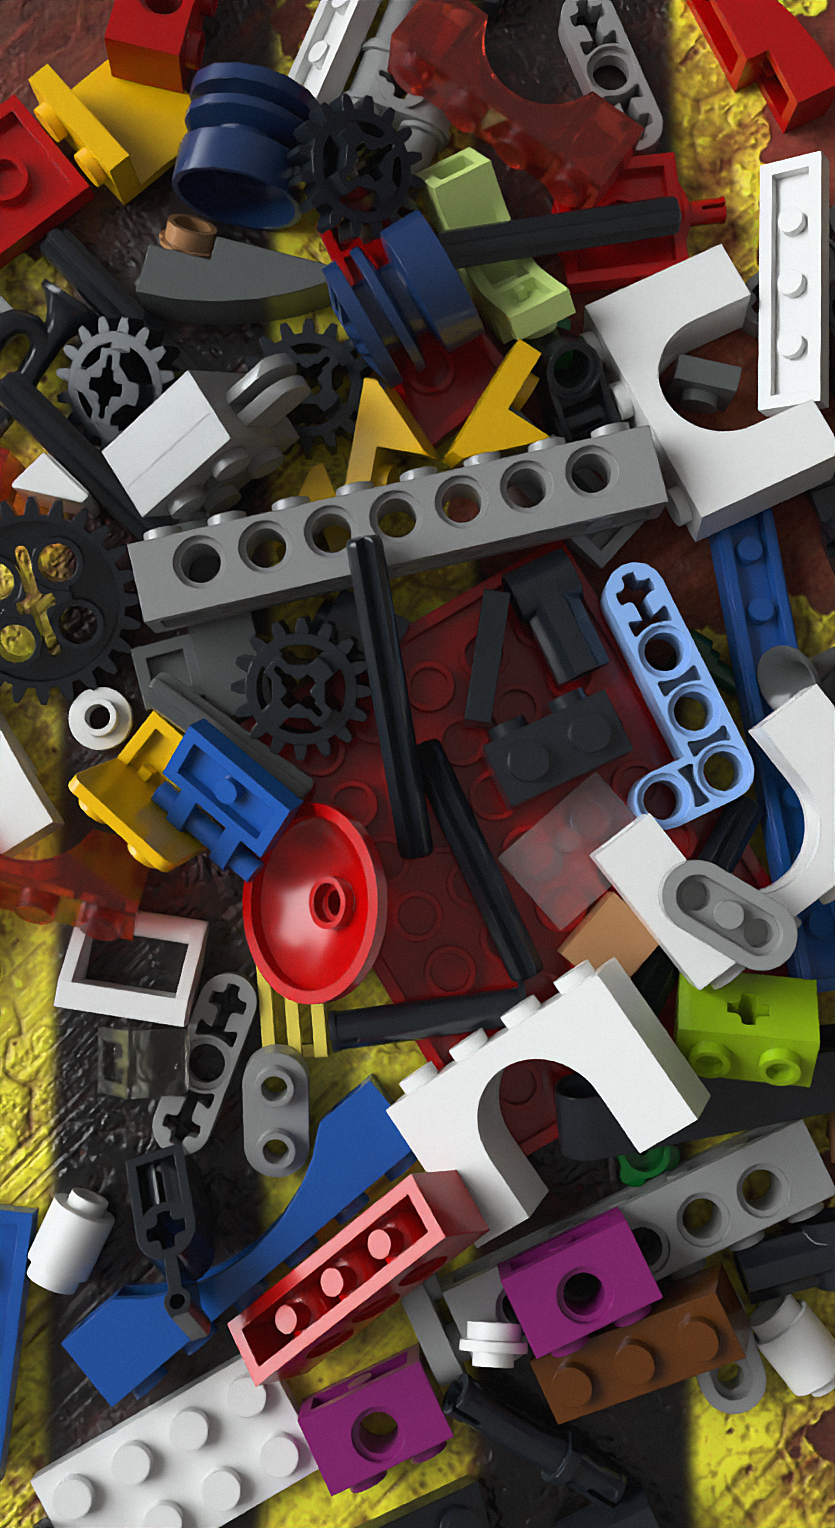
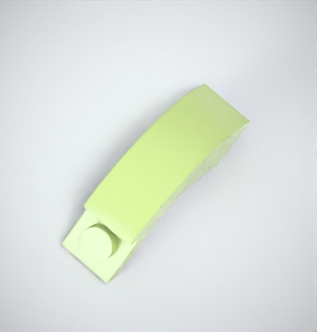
(512, 295)

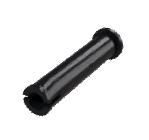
(422, 1018)

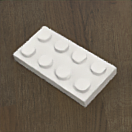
(184, 1458)

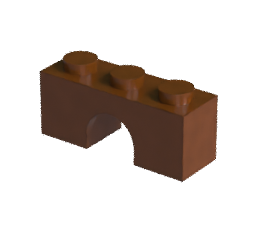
(684, 1335)

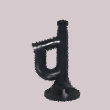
(45, 338)

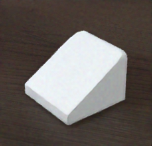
(50, 481)

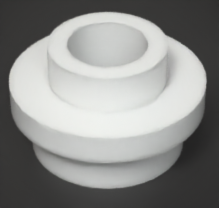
(114, 732)
(493, 1343)

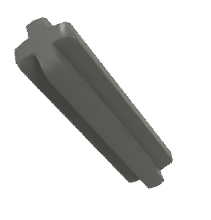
(185, 707)

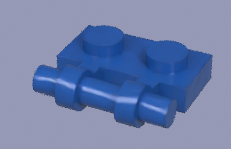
(234, 791)

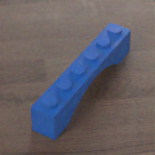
(132, 1334)

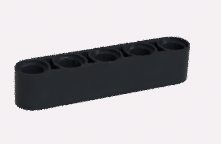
(592, 1132)

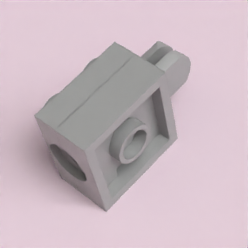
(208, 438)

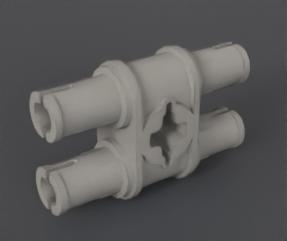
(372, 79)

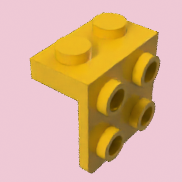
(118, 127)
(122, 791)

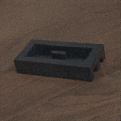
(486, 659)

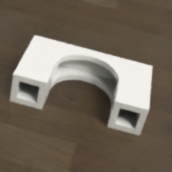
(707, 473)
(802, 747)
(592, 1026)

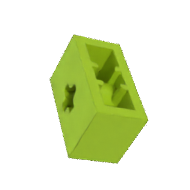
(750, 1029)

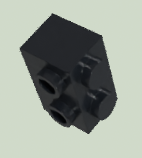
(555, 749)

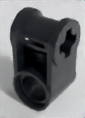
(578, 397)

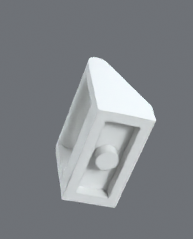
(130, 1001)

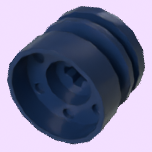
(238, 145)
(403, 299)

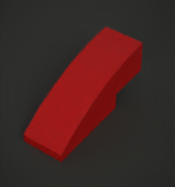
(770, 48)

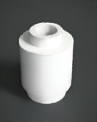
(69, 1240)
(795, 1344)

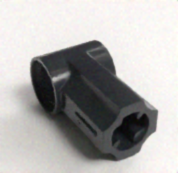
(549, 600)
(790, 1260)

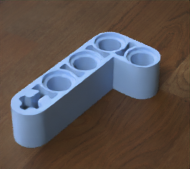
(661, 692)

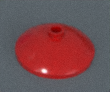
(317, 907)

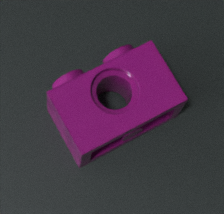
(598, 1247)
(353, 1455)

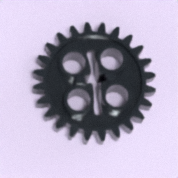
(94, 585)

